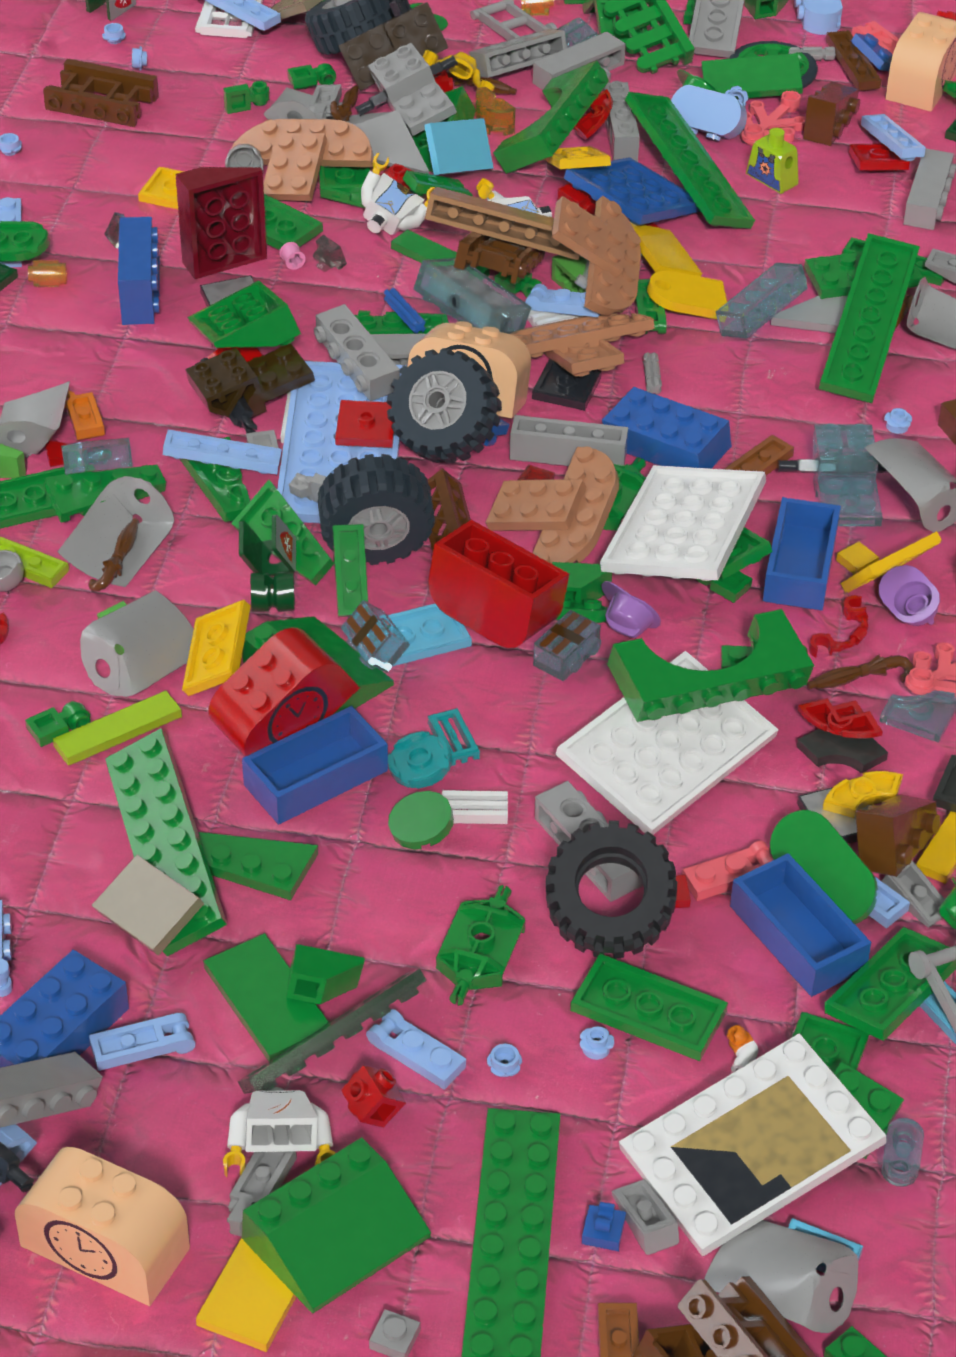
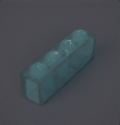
(761, 300)

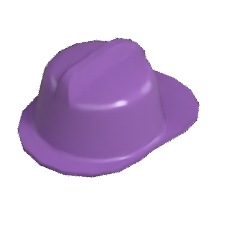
(909, 595)
(628, 613)

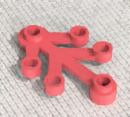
(789, 103)
(923, 680)

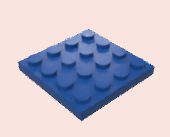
(637, 189)

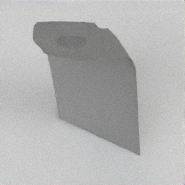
(292, 105)
(935, 315)
(32, 419)
(920, 476)
(98, 531)
(153, 640)
(785, 1270)

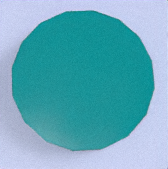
(420, 760)

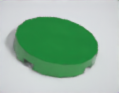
(421, 819)

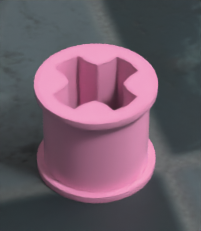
(292, 255)

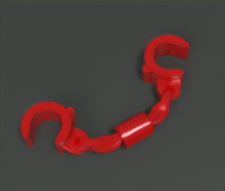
(854, 639)

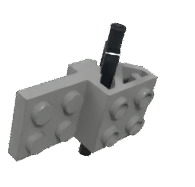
(410, 87)

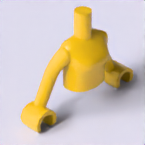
(465, 69)

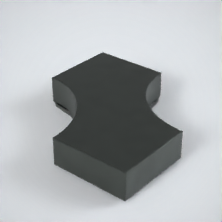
(830, 748)

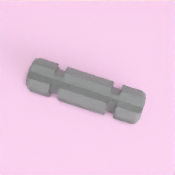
(818, 53)
(652, 373)

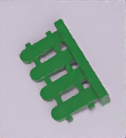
(668, 30)

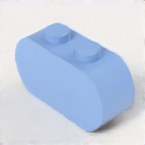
(819, 15)
(710, 112)

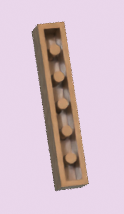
(495, 221)

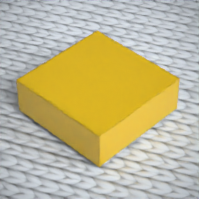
(856, 557)

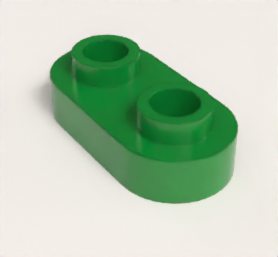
(589, 608)

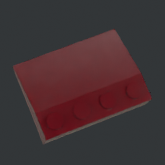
(221, 218)

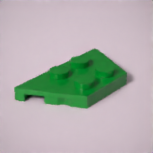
(343, 183)

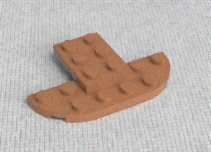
(299, 147)
(609, 246)
(582, 342)
(566, 509)

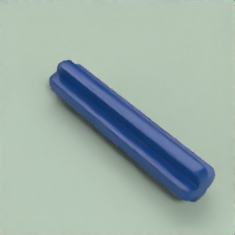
(404, 310)

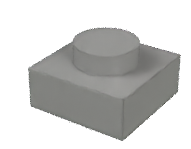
(263, 438)
(394, 1335)

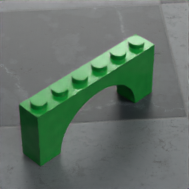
(570, 98)
(663, 689)

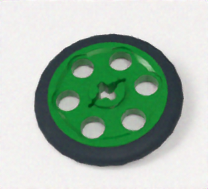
(807, 63)

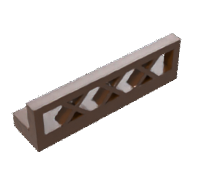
(454, 506)

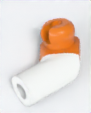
(743, 1047)

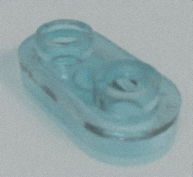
(902, 1154)

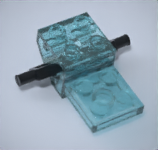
(843, 472)

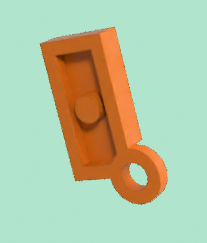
(84, 415)

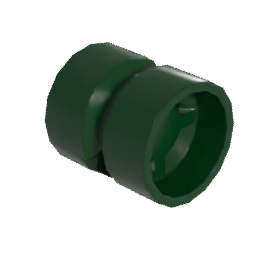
(272, 592)

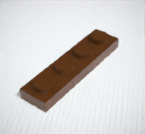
(853, 61)

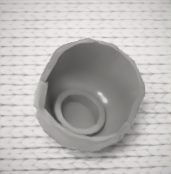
(244, 156)
(10, 570)

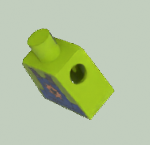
(774, 162)

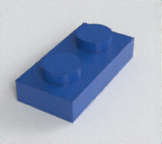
(873, 51)

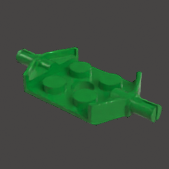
(629, 485)
(477, 962)

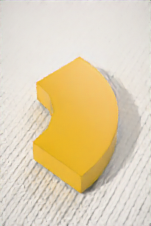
(862, 791)

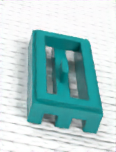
(460, 753)

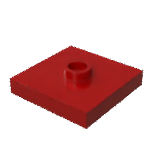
(876, 157)
(364, 424)

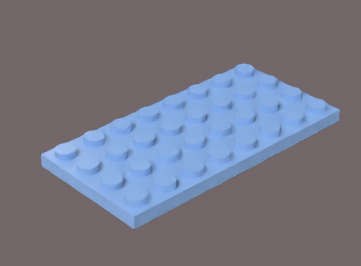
(312, 430)

